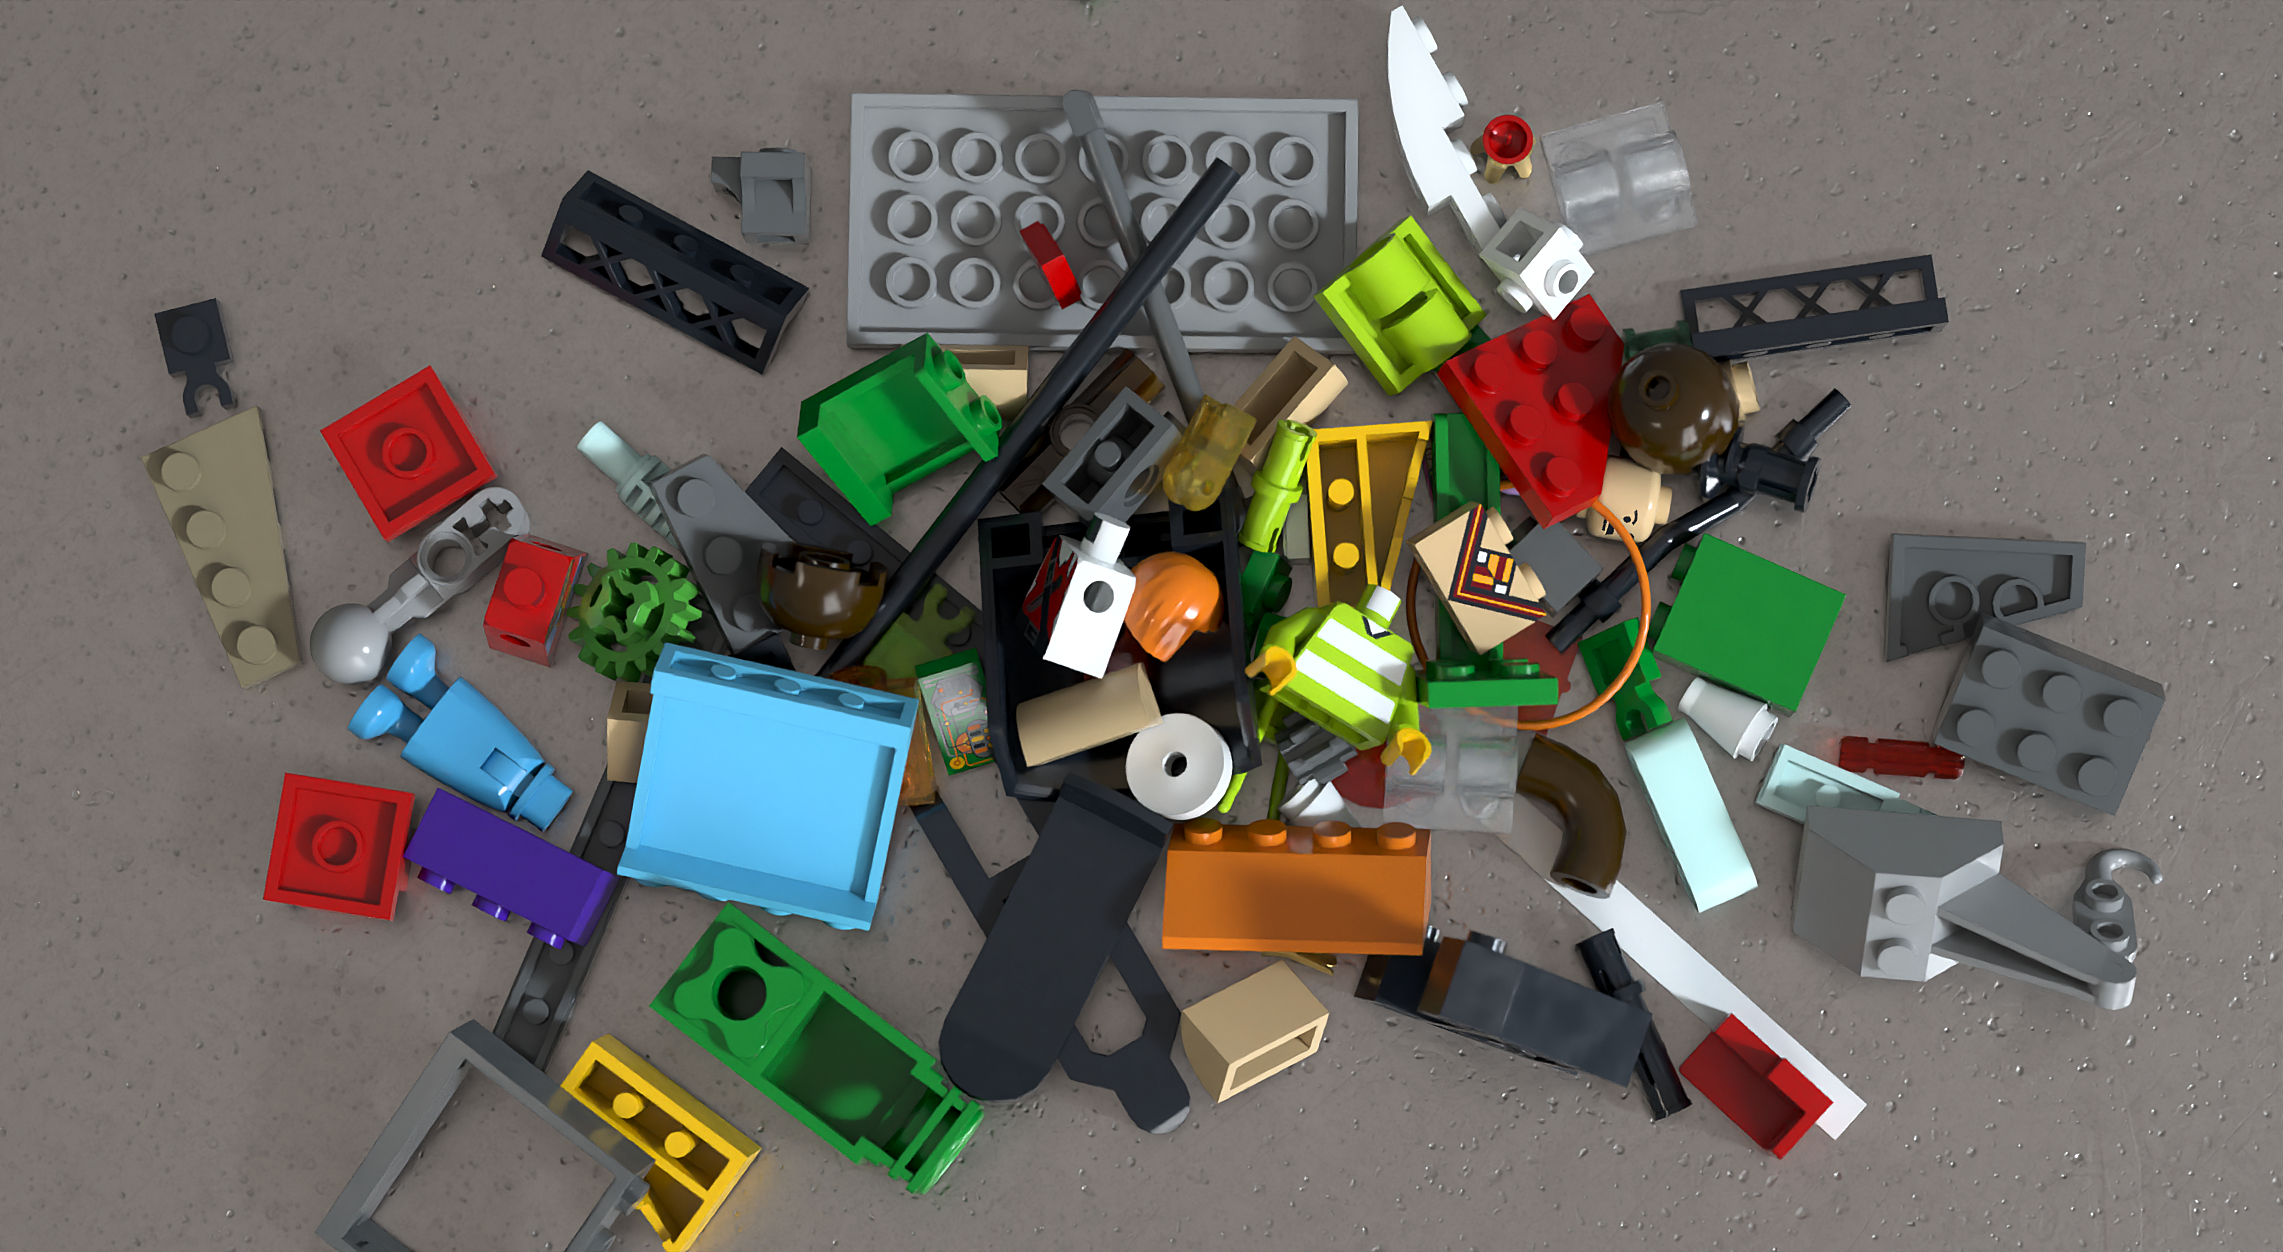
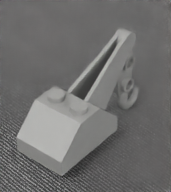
(1927, 892)

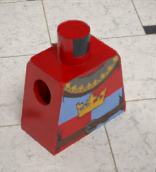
(532, 598)

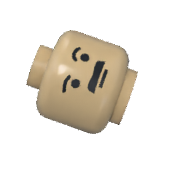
(1633, 497)

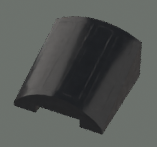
(1198, 680)

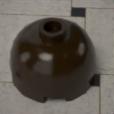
(1672, 407)
(817, 593)

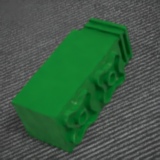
(818, 1051)

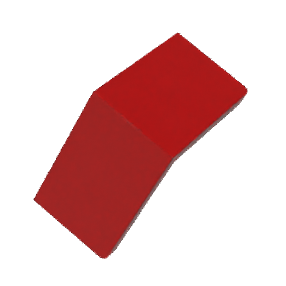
(1755, 1086)

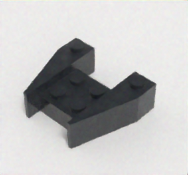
(1508, 1005)

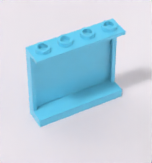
(767, 787)

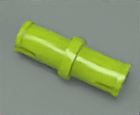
(1277, 485)

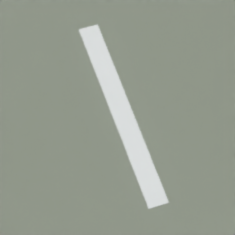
(1675, 961)

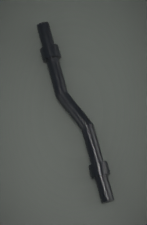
(1602, 598)

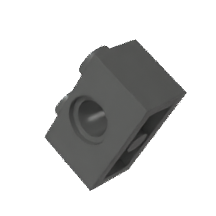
(1115, 461)

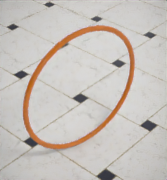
(1631, 662)

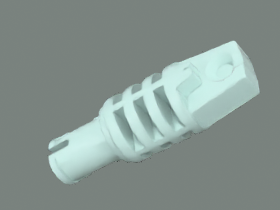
(630, 474)

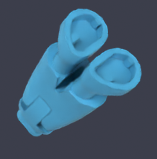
(461, 740)

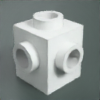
(1536, 263)

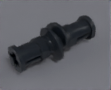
(1757, 470)

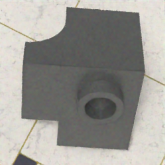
(771, 191)

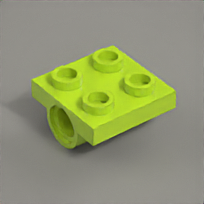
(1401, 306)

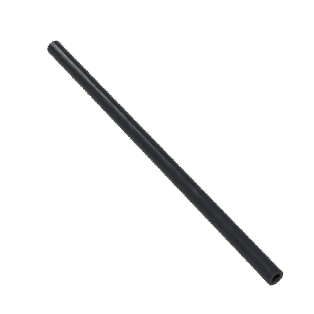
(1039, 412)

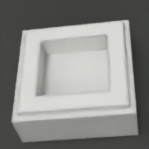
(1296, 534)

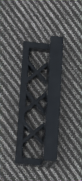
(673, 249)
(1825, 328)

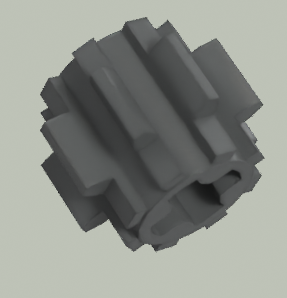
(1312, 750)

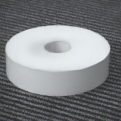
(1198, 786)

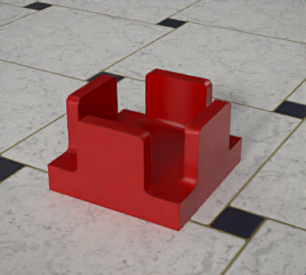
(410, 455)
(340, 847)

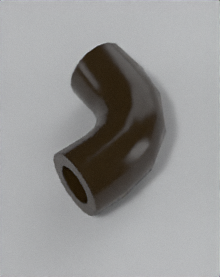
(1588, 814)

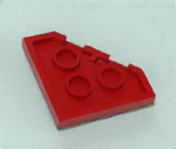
(1544, 405)

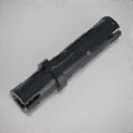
(1653, 1066)

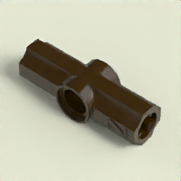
(1024, 486)

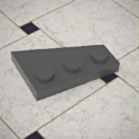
(1947, 582)

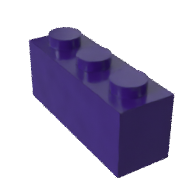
(510, 870)

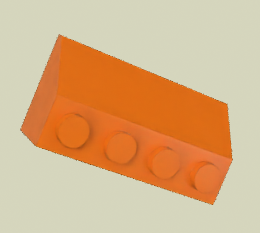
(1297, 887)

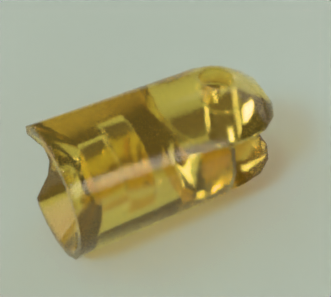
(1206, 454)

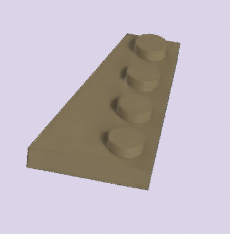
(227, 526)

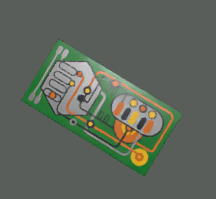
(958, 709)

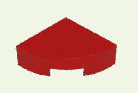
(1051, 264)

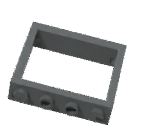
(469, 1045)

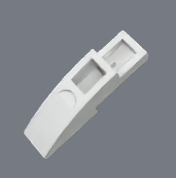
(1422, 114)

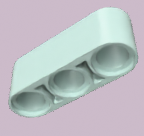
(1690, 815)

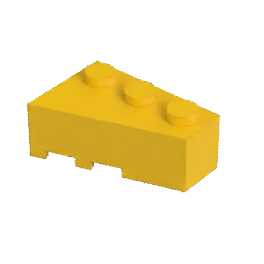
(1359, 504)
(693, 1147)

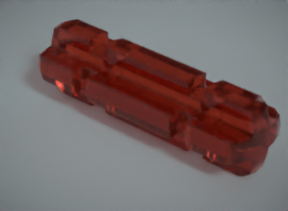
(1899, 758)

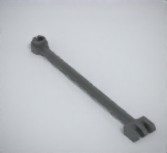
(1088, 126)

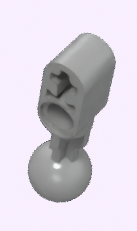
(355, 640)

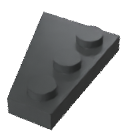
(721, 542)

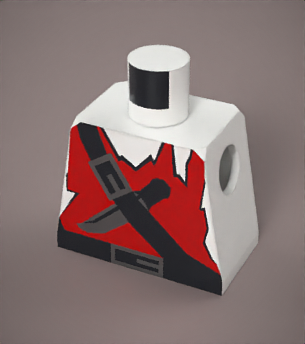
(1080, 598)

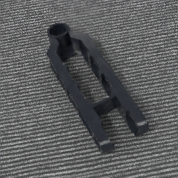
(1140, 1070)

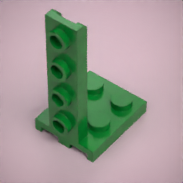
(1458, 677)

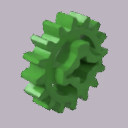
(632, 611)

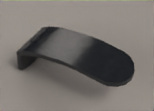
(1050, 941)

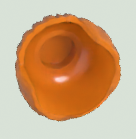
(1172, 601)

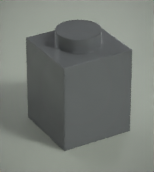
(1556, 560)

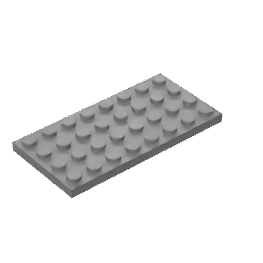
(958, 175)

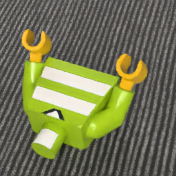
(1348, 674)

